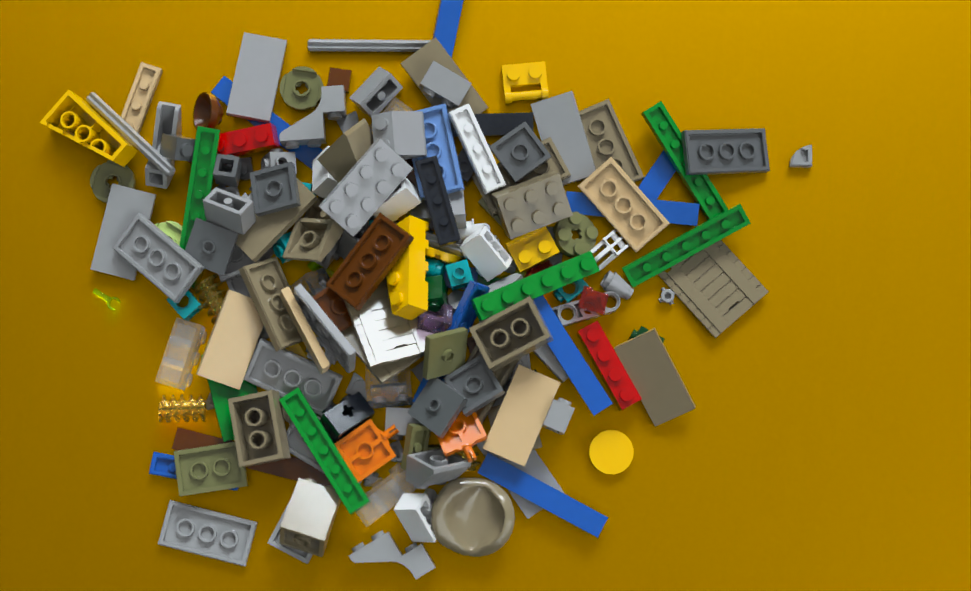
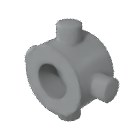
(666, 296)
(370, 479)

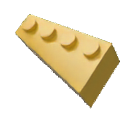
(83, 125)
(407, 277)

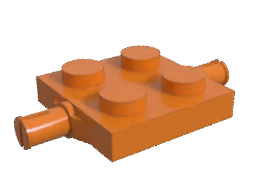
(462, 436)
(367, 449)

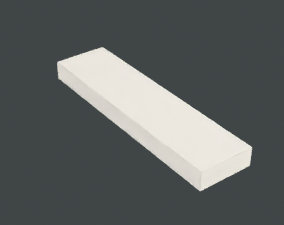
(476, 148)

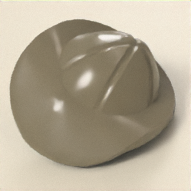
(472, 517)

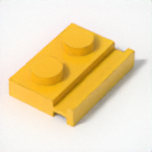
(532, 248)

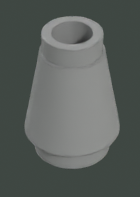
(616, 284)

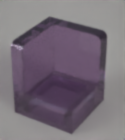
(436, 322)

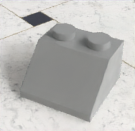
(401, 132)
(434, 468)

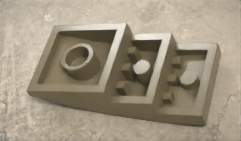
(313, 235)

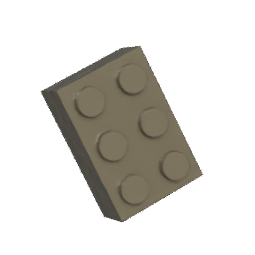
(532, 204)
(511, 334)
(259, 428)

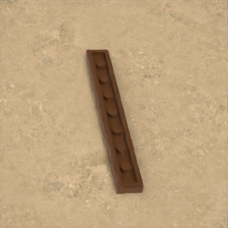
(288, 468)

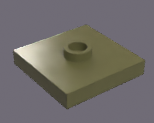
(444, 352)

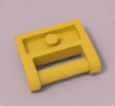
(524, 75)

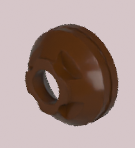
(207, 111)

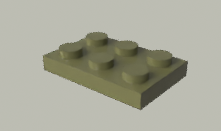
(209, 469)

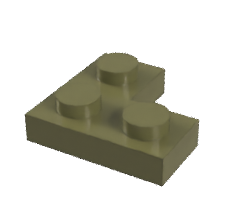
(416, 441)

